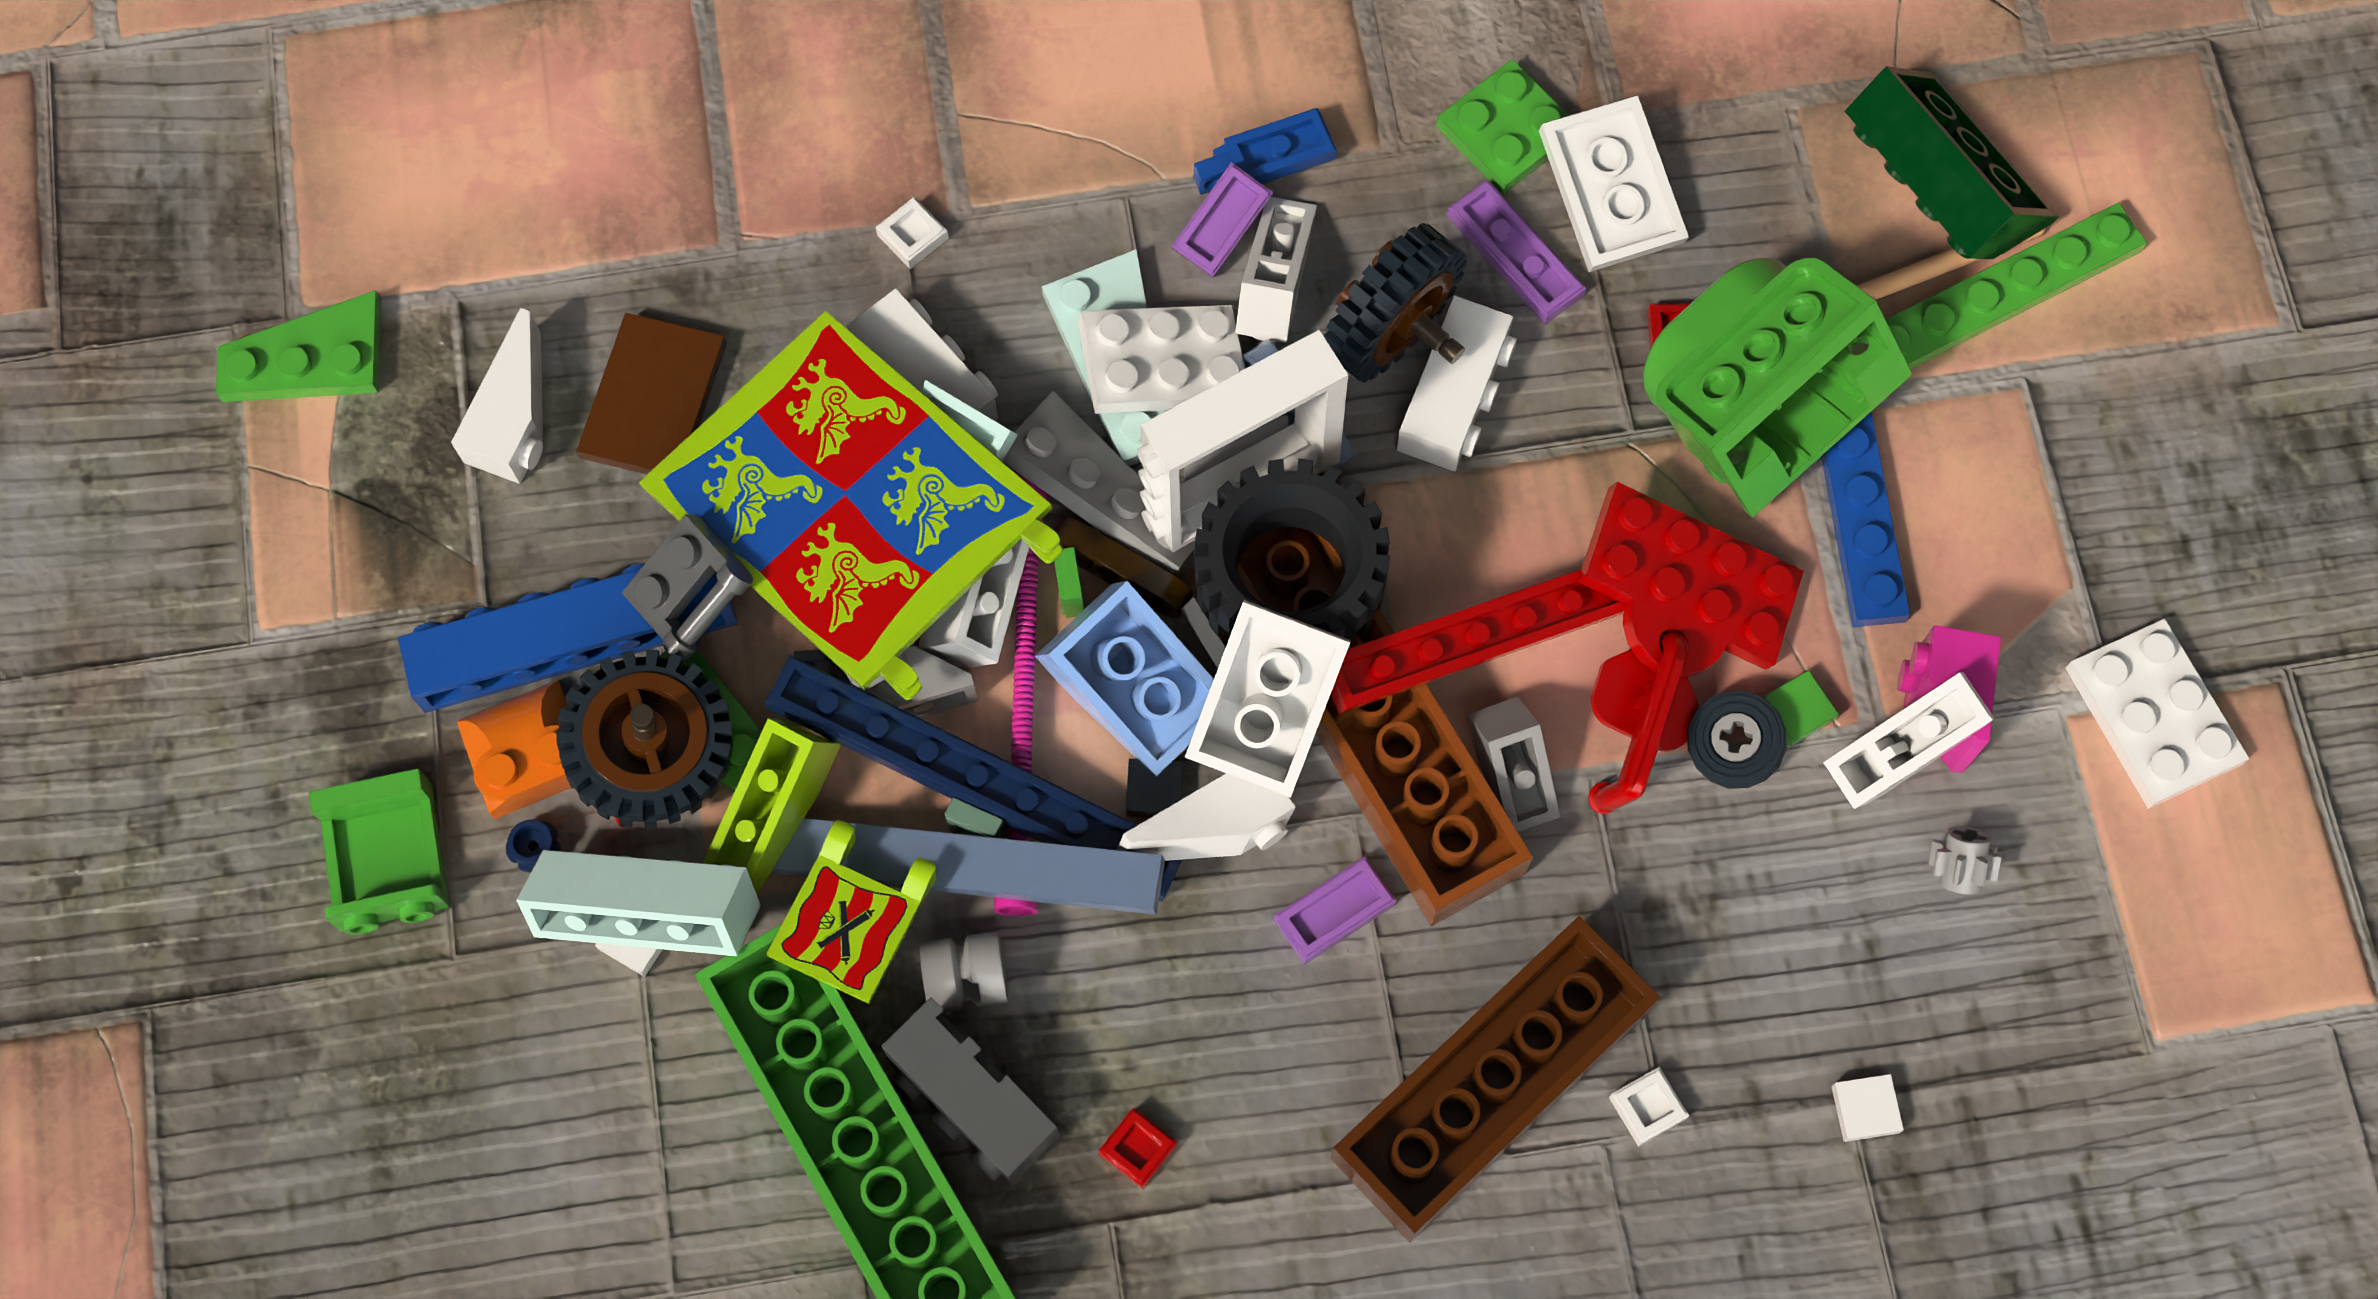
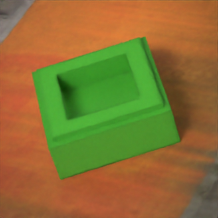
(1069, 583)
(1802, 707)

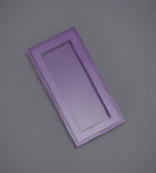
(1222, 220)
(1334, 910)

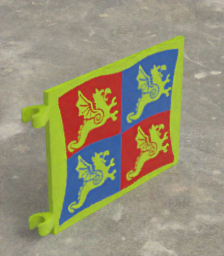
(851, 500)

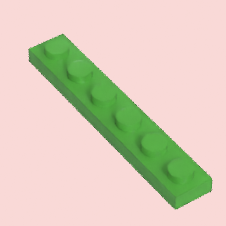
(2015, 285)

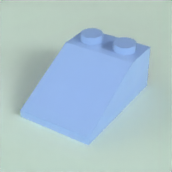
(1131, 675)

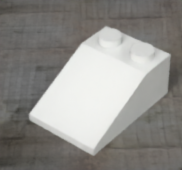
(1267, 698)

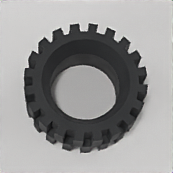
(1302, 502)

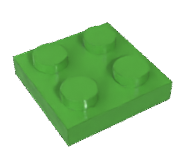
(1500, 125)

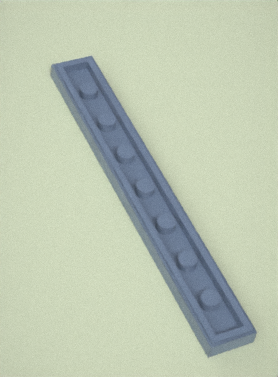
(991, 866)

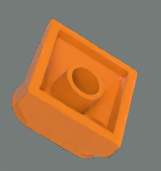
(517, 749)

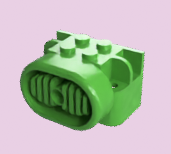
(1772, 372)

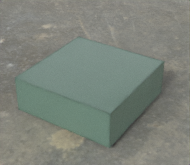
(972, 821)

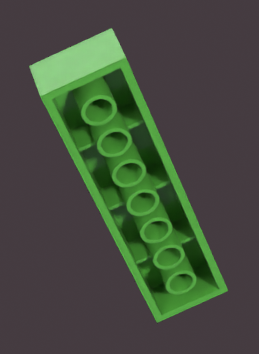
(849, 1130)

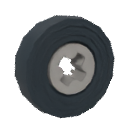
(1754, 761)

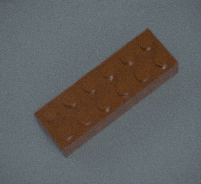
(1494, 1078)

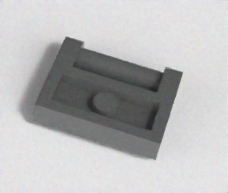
(677, 575)

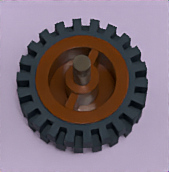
(1397, 304)
(645, 738)

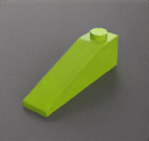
(772, 798)

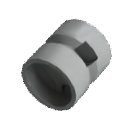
(964, 971)

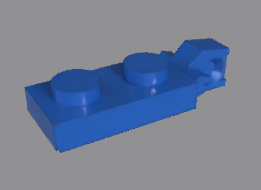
(1270, 150)

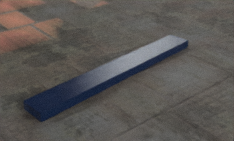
(945, 762)

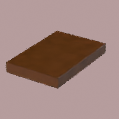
(650, 393)

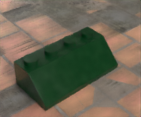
(1948, 163)

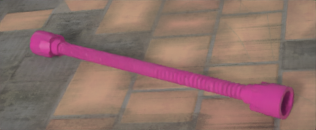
(1023, 694)

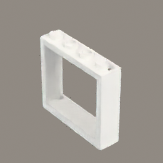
(1296, 377)

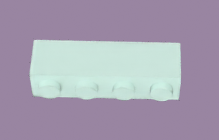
(639, 902)

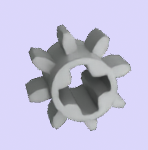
(1965, 860)

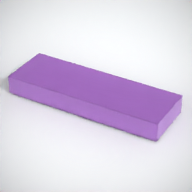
(1516, 251)

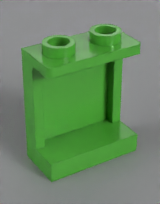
(381, 851)

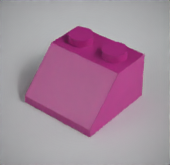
(1940, 658)

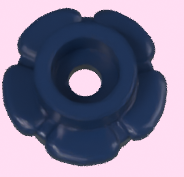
(525, 833)

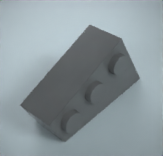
(968, 1094)

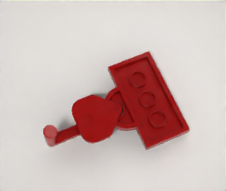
(1699, 592)

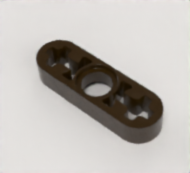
(1118, 564)

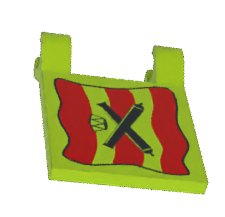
(847, 923)

